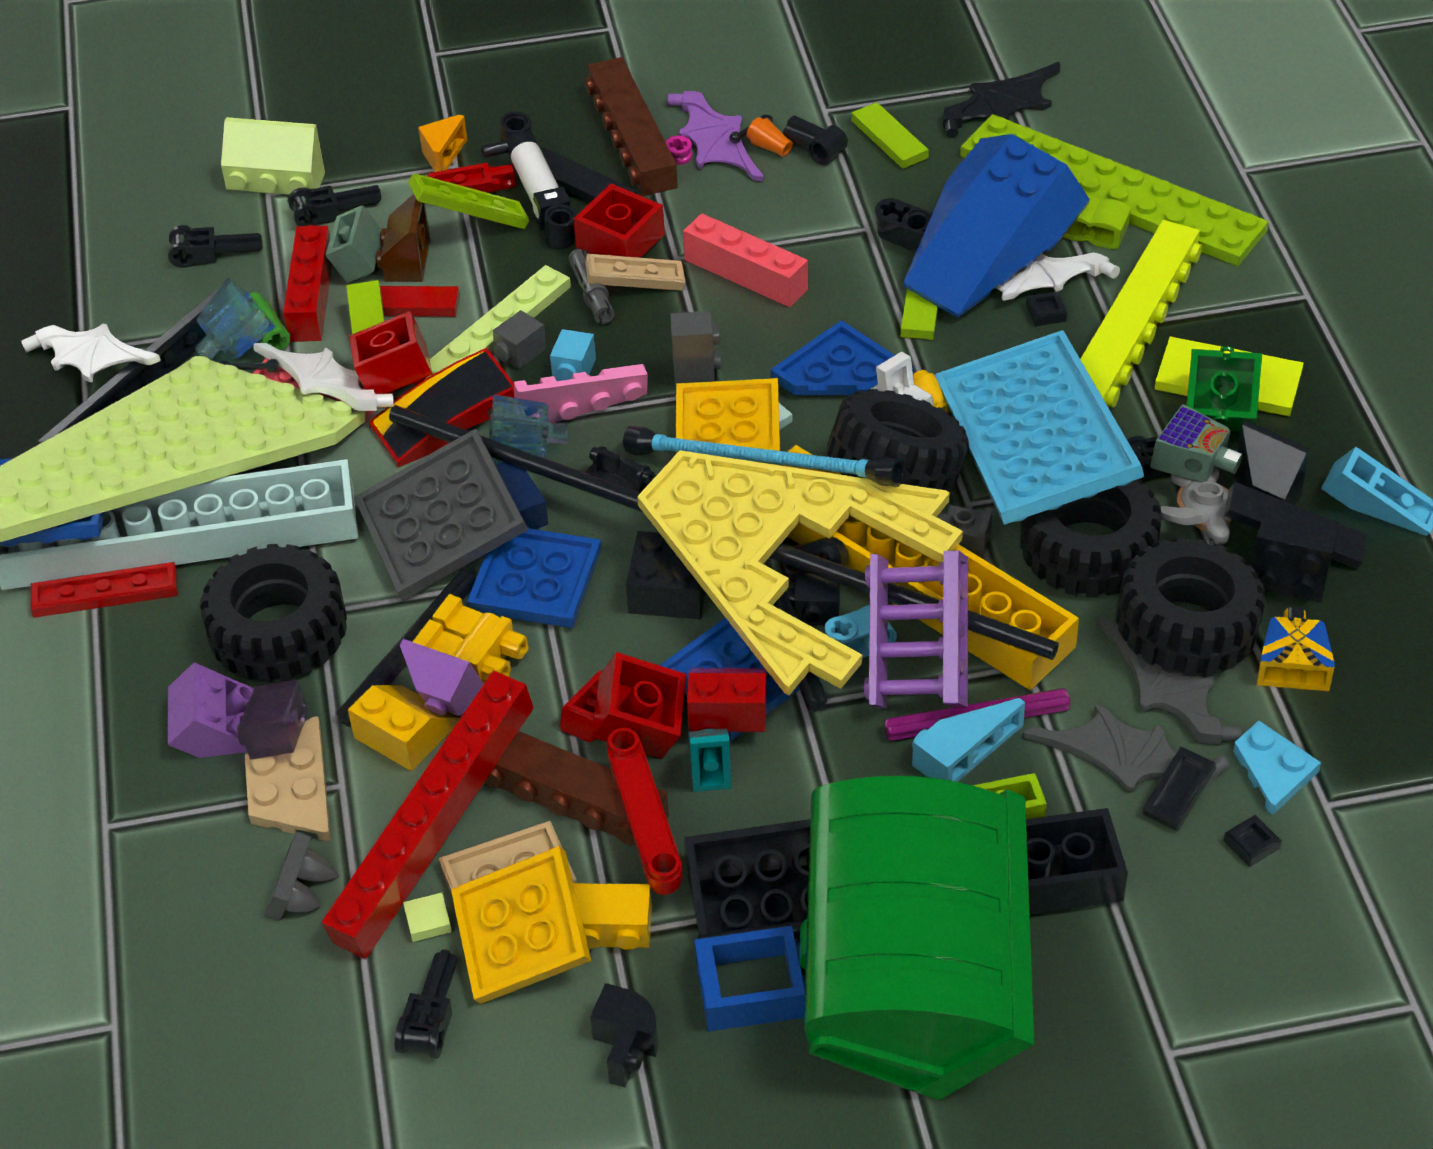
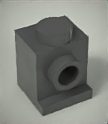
(974, 524)

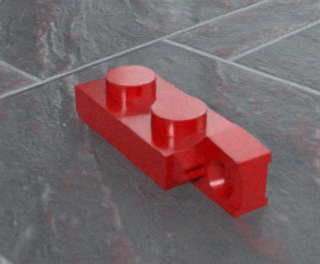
(479, 177)

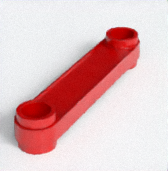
(644, 811)

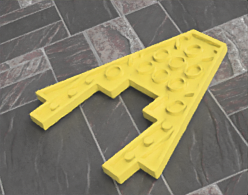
(735, 513)

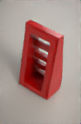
(579, 711)

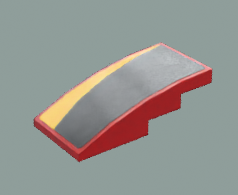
(452, 395)

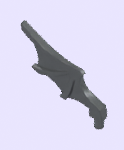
(1174, 693)
(1117, 748)

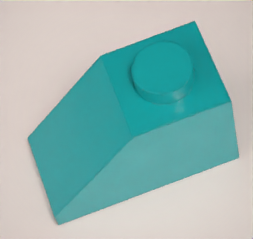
(710, 759)

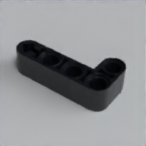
(901, 223)

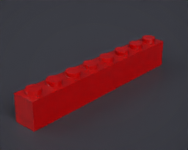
(428, 815)

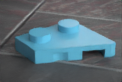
(1274, 764)

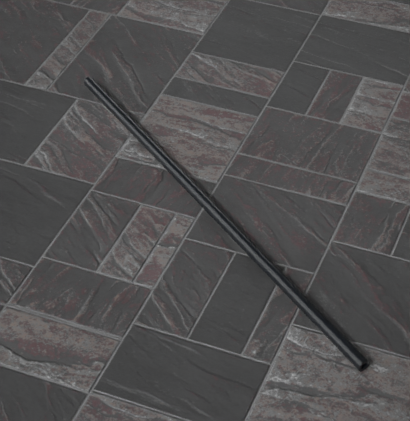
(785, 554)

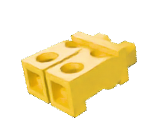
(473, 637)

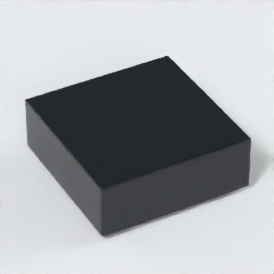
(1046, 309)
(1252, 840)

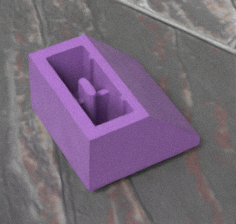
(206, 712)

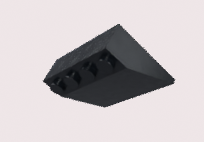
(749, 876)

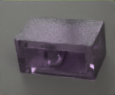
(273, 719)

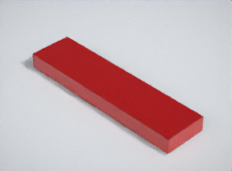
(104, 589)

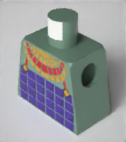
(1194, 447)

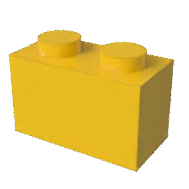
(615, 914)

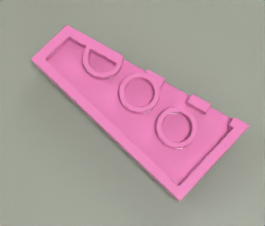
(585, 392)

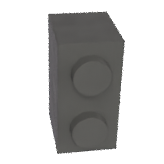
(693, 347)

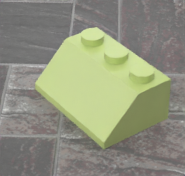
(270, 156)

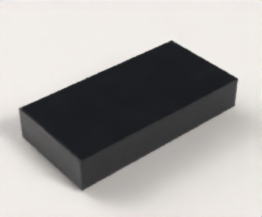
(1179, 788)

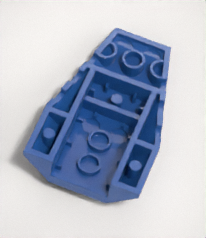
(992, 220)

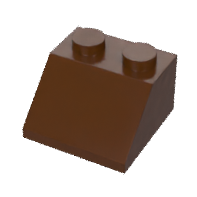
(405, 243)

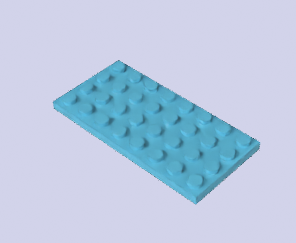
(1038, 427)

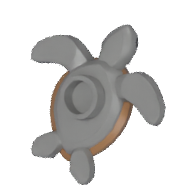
(1201, 506)

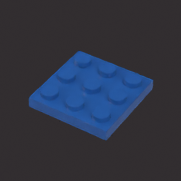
(536, 577)
(723, 649)

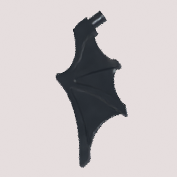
(1000, 98)

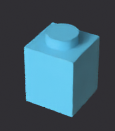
(572, 354)

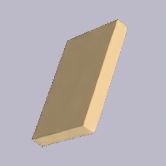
(498, 853)

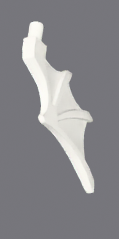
(1055, 272)
(87, 350)
(324, 375)

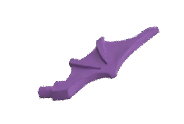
(711, 134)

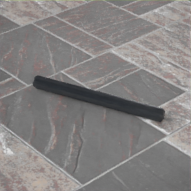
(394, 660)

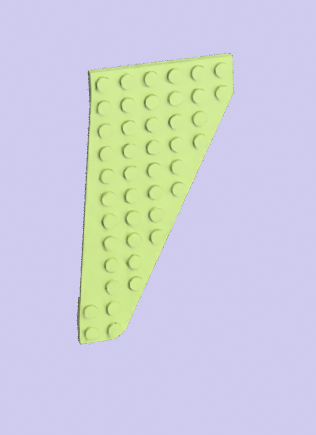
(165, 438)

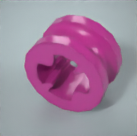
(680, 149)

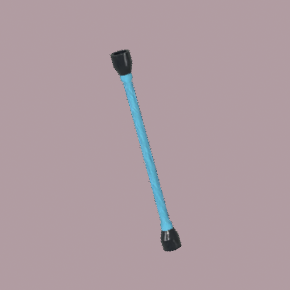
(881, 470)

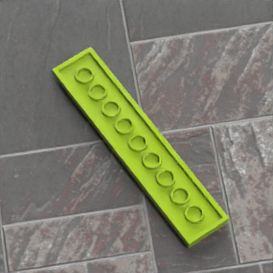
(1223, 229)

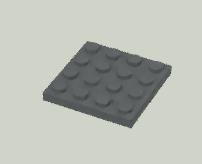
(440, 514)

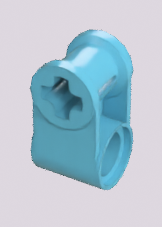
(854, 630)

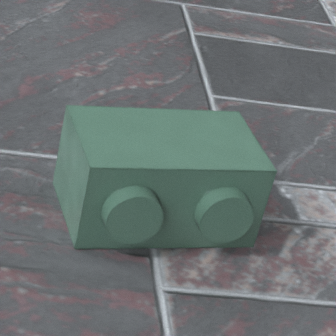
(354, 244)

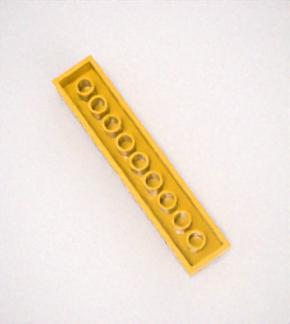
(989, 594)

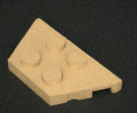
(291, 787)

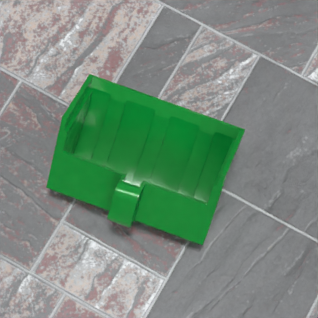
(917, 930)

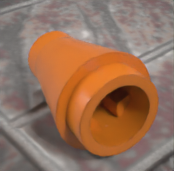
(768, 137)

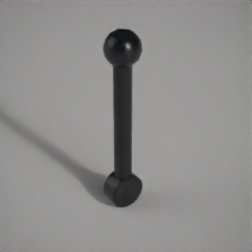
(735, 136)
(271, 365)

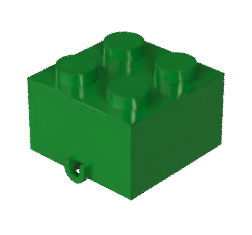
(1225, 385)

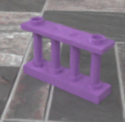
(950, 648)

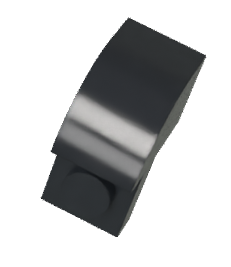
(627, 1024)

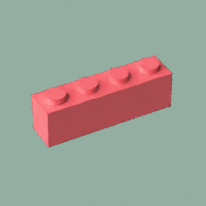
(746, 260)

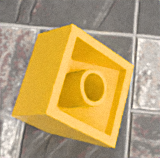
(398, 724)

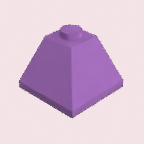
(441, 679)

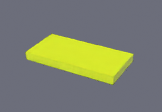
(1277, 380)

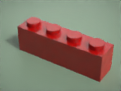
(308, 284)

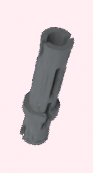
(594, 295)

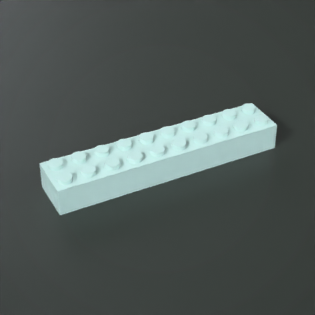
(201, 524)

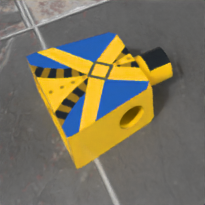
(1296, 653)

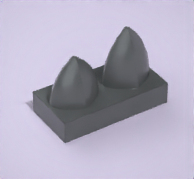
(300, 864)

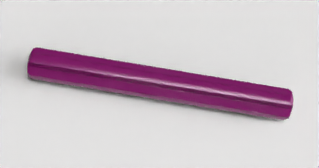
(1035, 704)

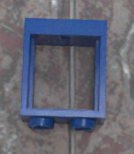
(753, 1007)

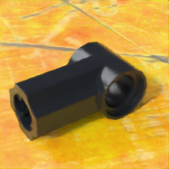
(820, 142)

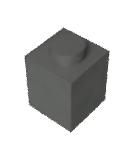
(519, 339)

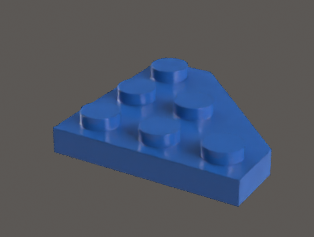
(832, 364)

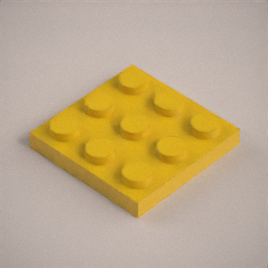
(730, 412)
(520, 925)

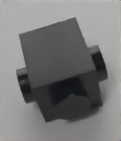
(814, 599)

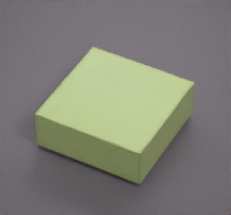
(427, 917)

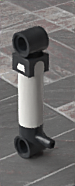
(549, 200)

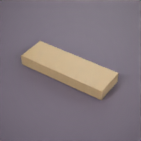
(635, 272)

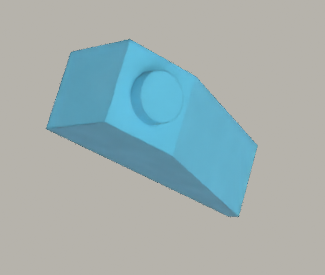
(1379, 492)
(965, 740)

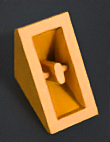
(443, 141)

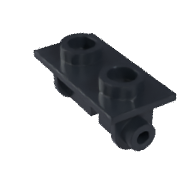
(624, 473)

